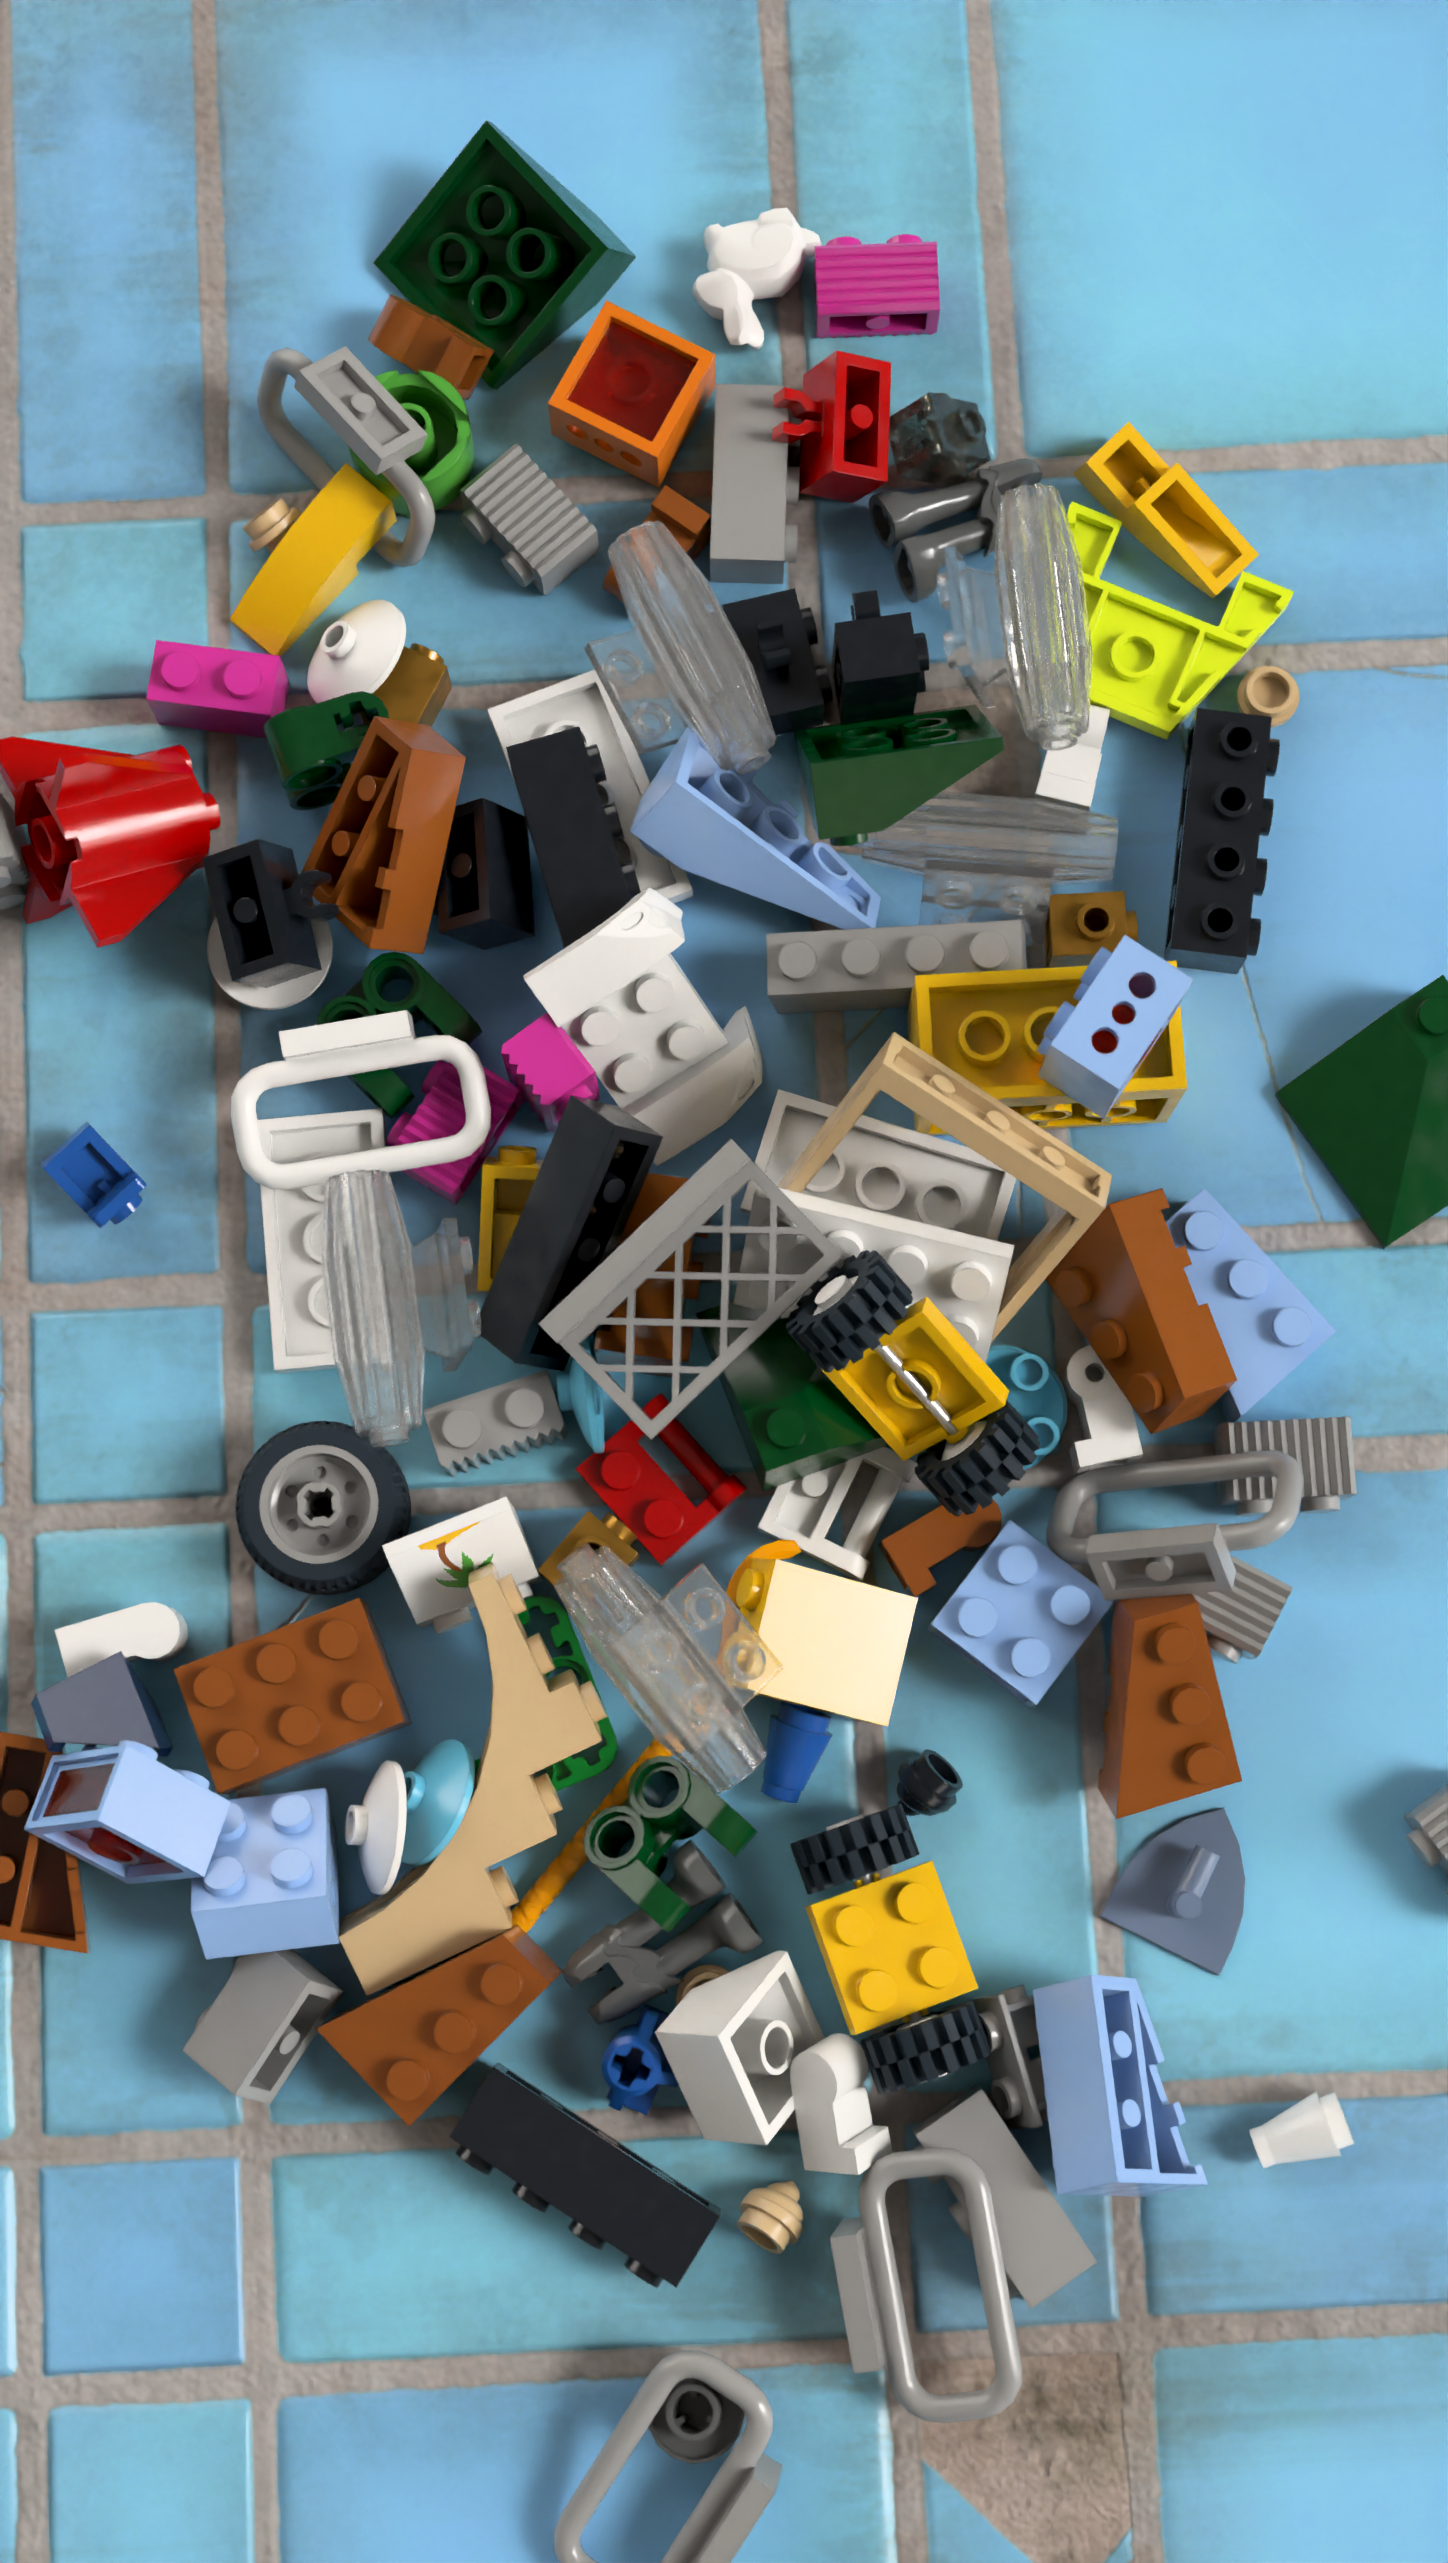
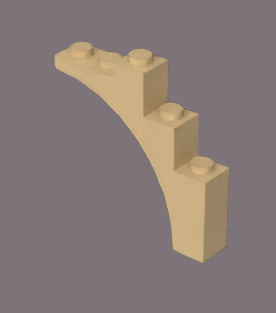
(458, 1894)

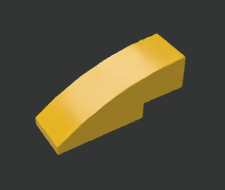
(1166, 511)
(313, 561)

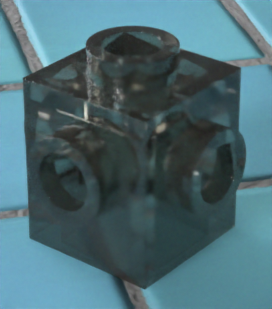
(938, 440)

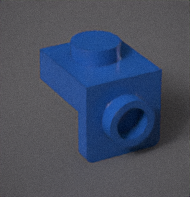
(95, 1176)

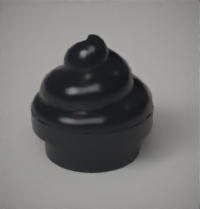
(927, 1784)

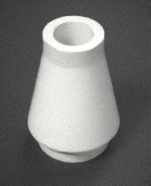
(1303, 2132)

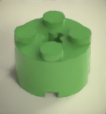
(449, 449)

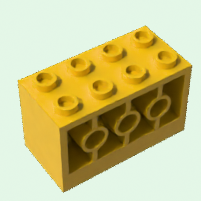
(991, 1032)

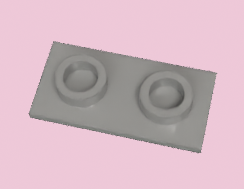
(1017, 2081)

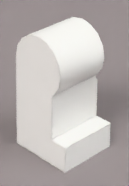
(1071, 773)
(1104, 1415)
(138, 1631)
(835, 2108)

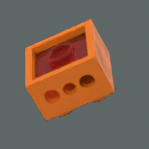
(632, 393)

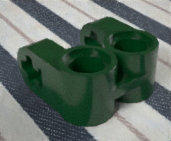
(312, 752)
(425, 1002)
(656, 1830)

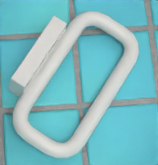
(352, 1049)

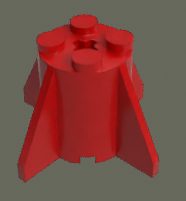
(106, 830)

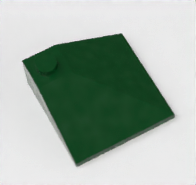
(504, 253)
(883, 768)
(1382, 1114)
(786, 1404)

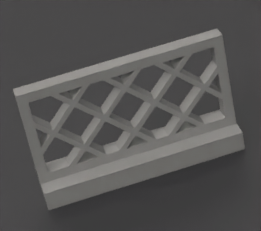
(650, 1248)

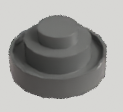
(697, 2423)

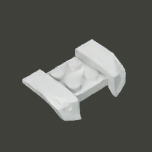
(648, 1026)

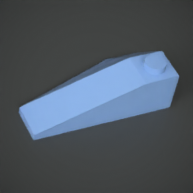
(737, 837)

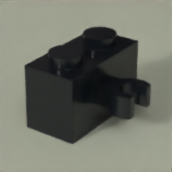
(778, 646)
(877, 662)
(486, 877)
(266, 912)

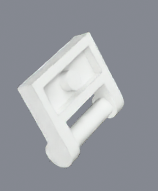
(809, 1505)

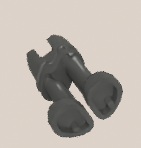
(901, 515)
(652, 1971)

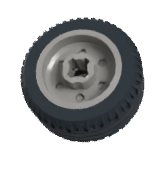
(282, 1524)

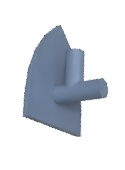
(1185, 1891)

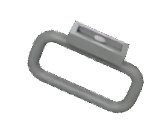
(365, 420)
(1173, 1557)
(874, 2298)
(735, 2494)

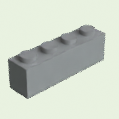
(879, 964)

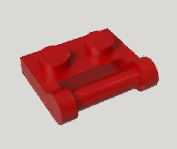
(647, 1497)

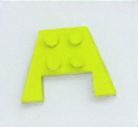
(1149, 658)

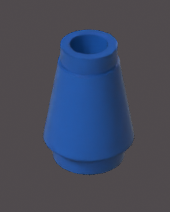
(793, 1750)

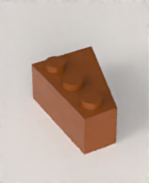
(390, 834)
(654, 1296)
(1140, 1314)
(1164, 1708)
(38, 1881)
(440, 2021)

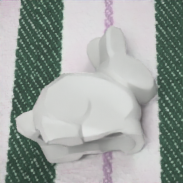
(751, 264)

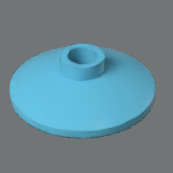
(584, 1396)
(437, 1800)

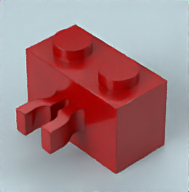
(841, 426)

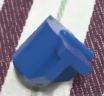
(636, 2063)

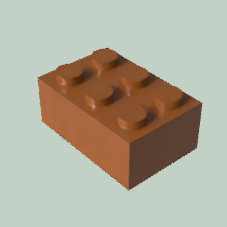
(292, 1696)

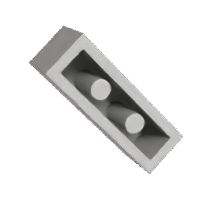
(751, 487)
(1034, 2233)

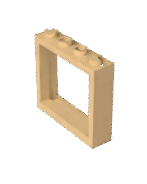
(991, 1131)

